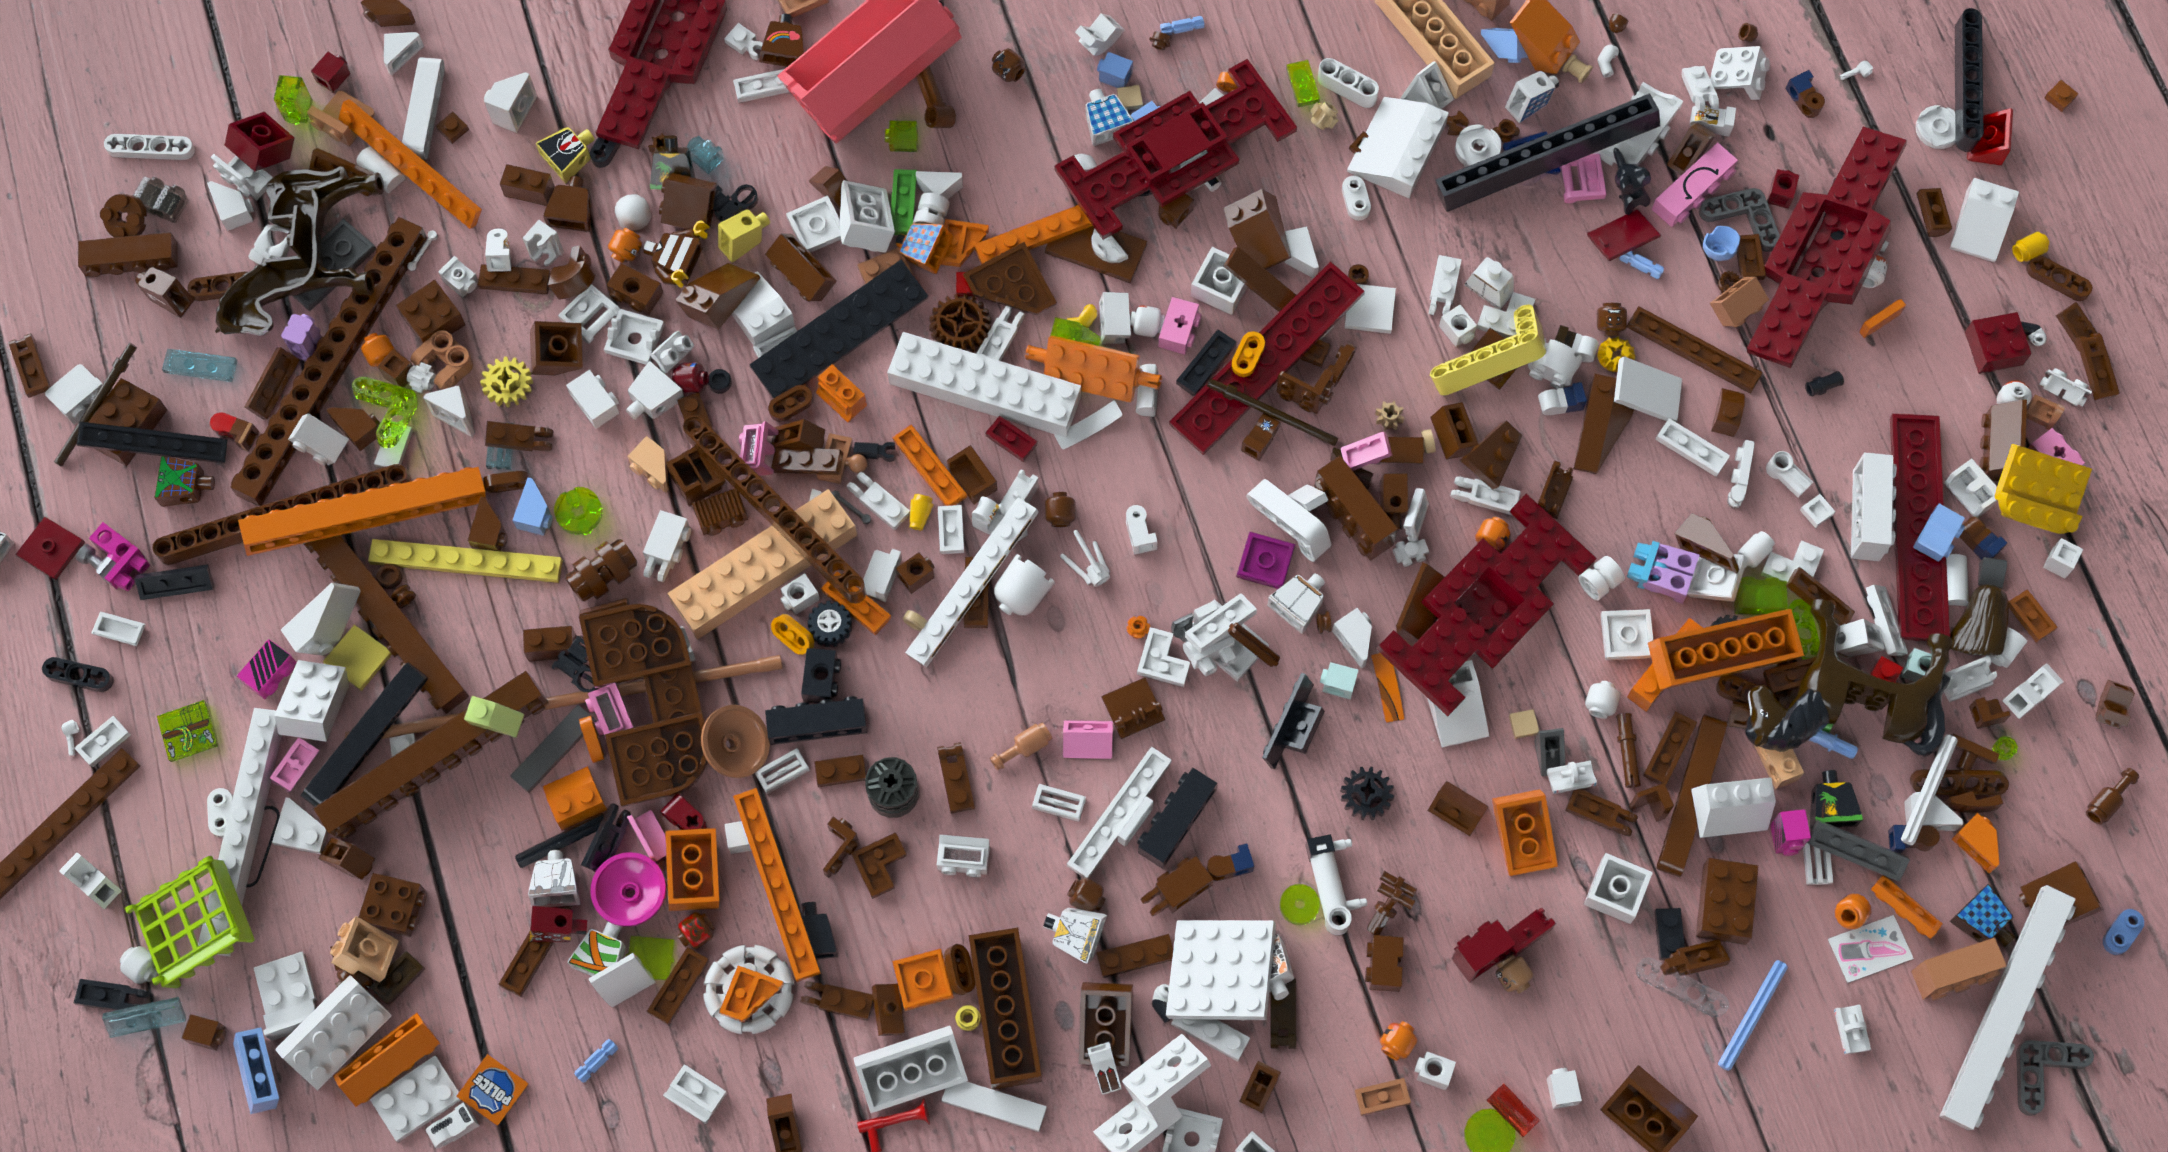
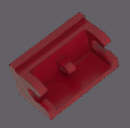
(1530, 930)

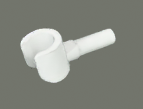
(1863, 68)
(70, 728)

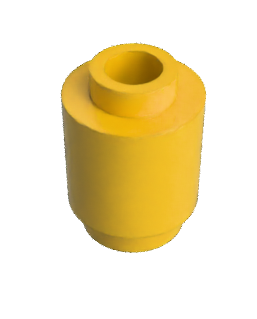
(2030, 247)

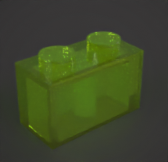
(292, 99)
(1760, 596)

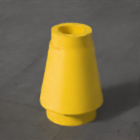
(919, 511)

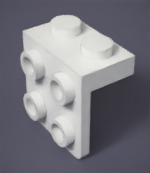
(1741, 69)
(242, 176)
(74, 392)

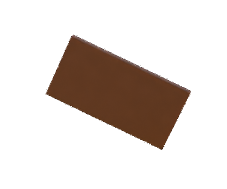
(1078, 250)

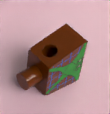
(180, 482)

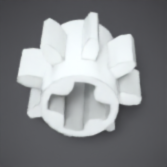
(421, 377)

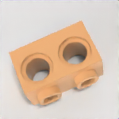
(1781, 766)

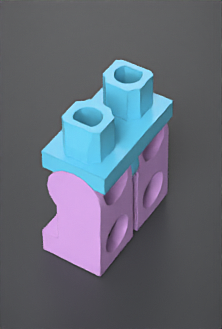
(1665, 569)

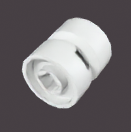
(932, 209)
(1604, 576)

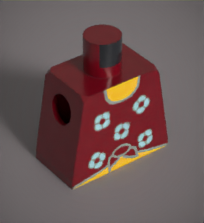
(545, 922)

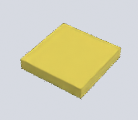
(360, 656)

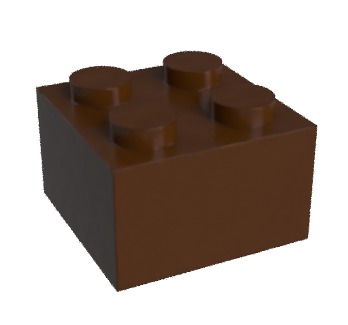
(430, 312)

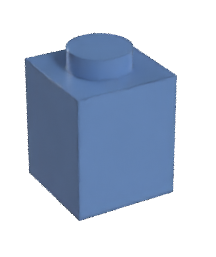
(1115, 70)

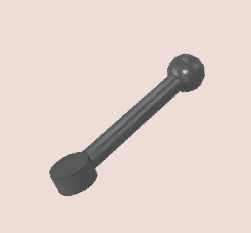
(866, 519)

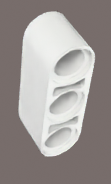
(1352, 92)

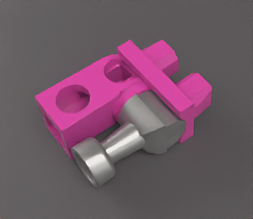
(119, 562)

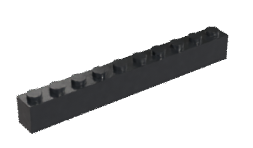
(1548, 152)

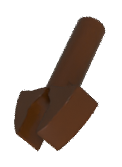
(1451, 122)

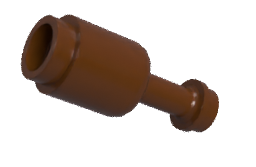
(2110, 799)

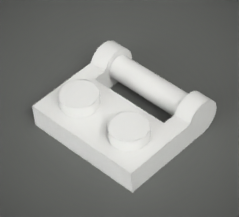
(585, 307)

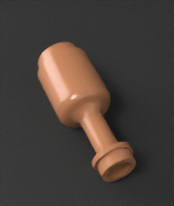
(1026, 743)

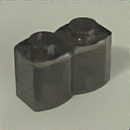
(161, 199)

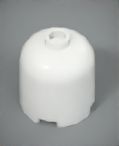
(1021, 587)

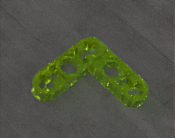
(393, 403)

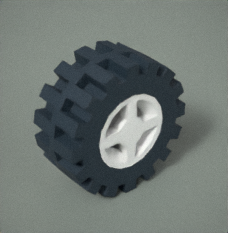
(827, 615)

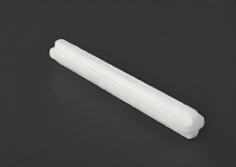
(1929, 789)

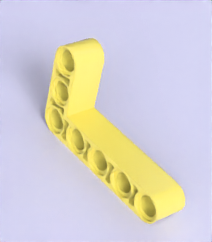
(1496, 358)

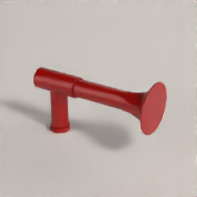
(872, 1125)

